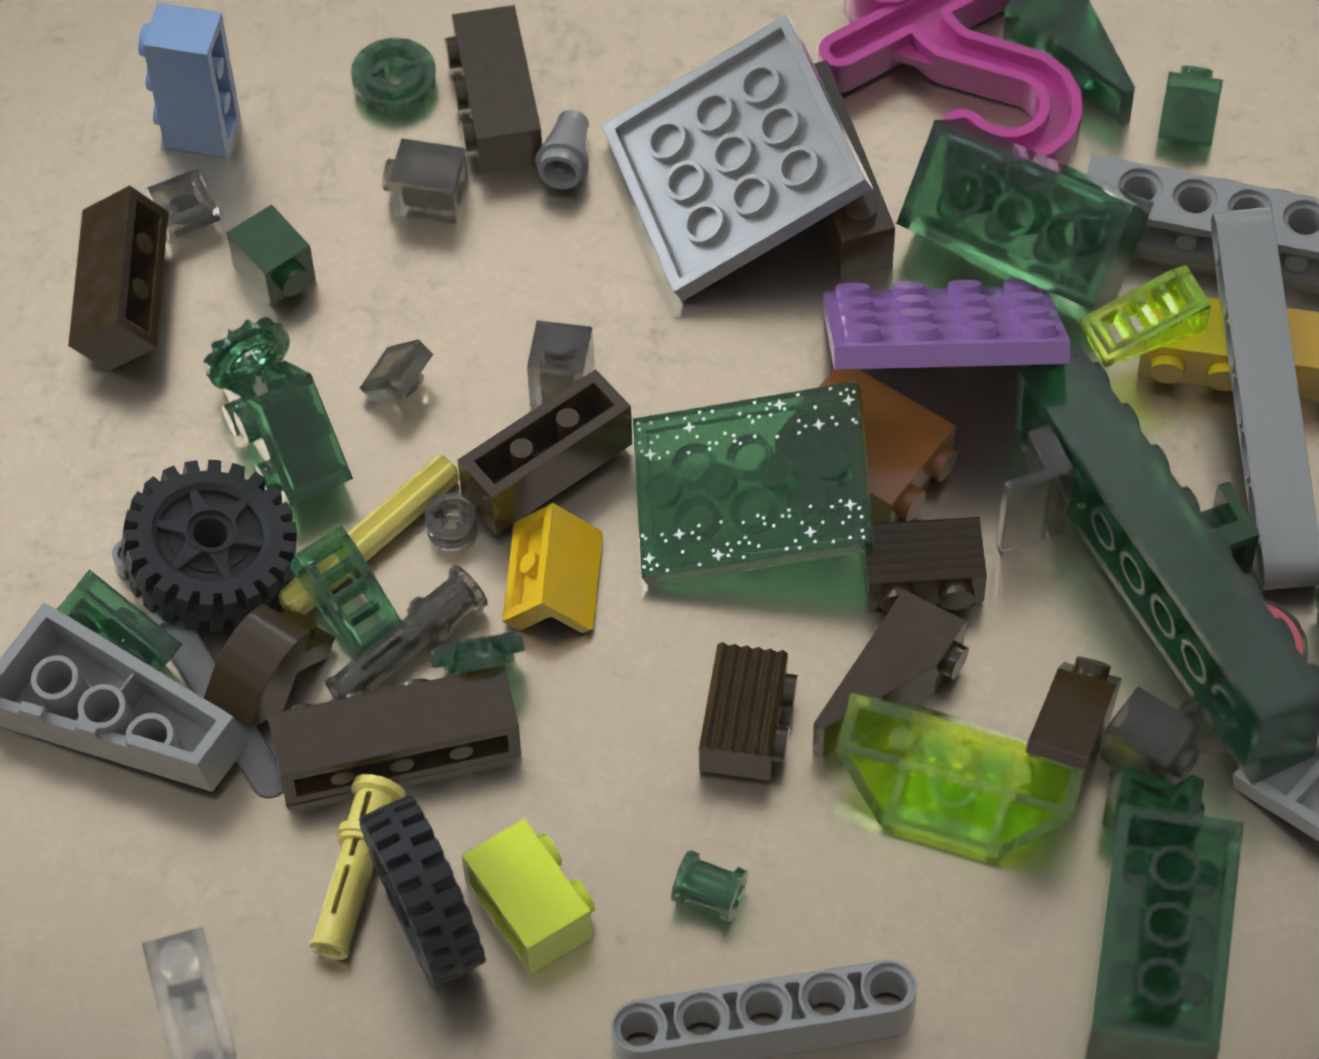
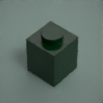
(271, 255)

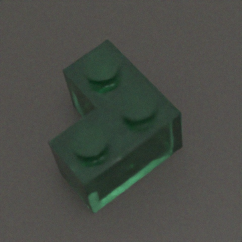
(290, 428)

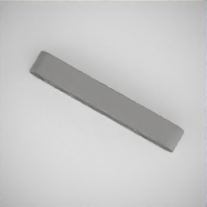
(1266, 398)

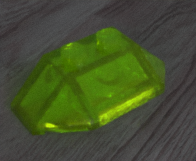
(952, 777)

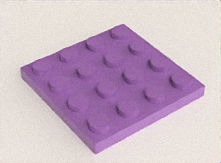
(943, 326)

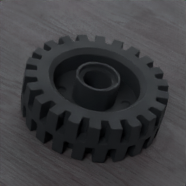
(217, 508)
(422, 890)

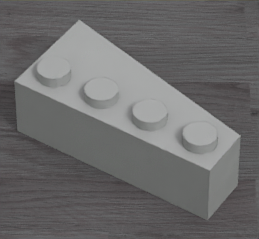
(105, 702)

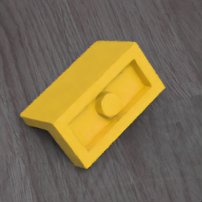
(553, 570)

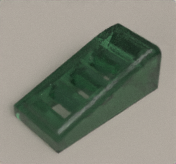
(330, 604)

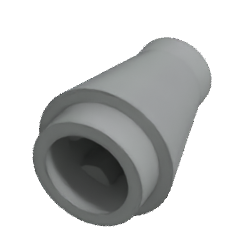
(564, 154)

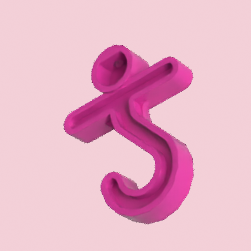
(941, 46)

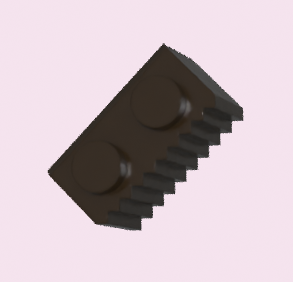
(929, 559)
(745, 712)

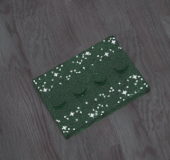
(752, 484)

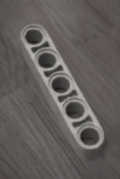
(785, 997)

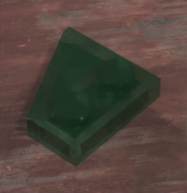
(119, 621)

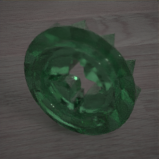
(410, 60)
(265, 341)
(477, 652)

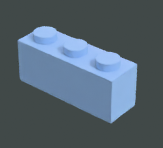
(190, 79)

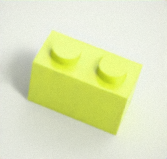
(529, 895)

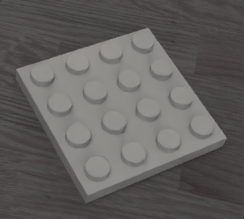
(736, 157)

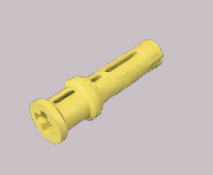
(352, 869)

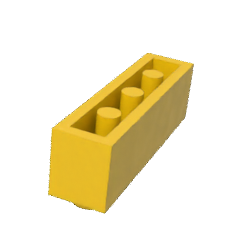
(1204, 357)

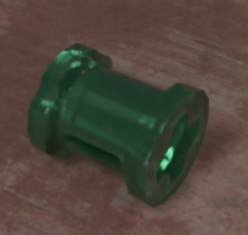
(709, 885)

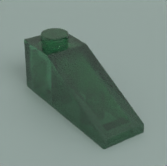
(1078, 41)

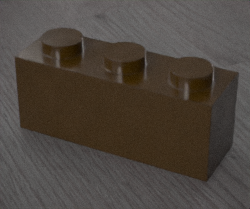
(494, 88)
(119, 278)
(546, 451)

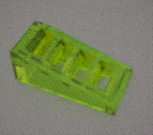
(1161, 293)

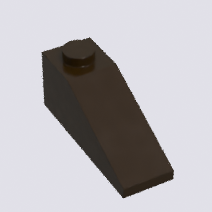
(900, 663)
(1075, 713)

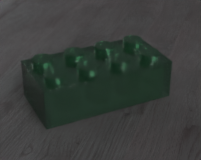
(1024, 213)
(1165, 936)

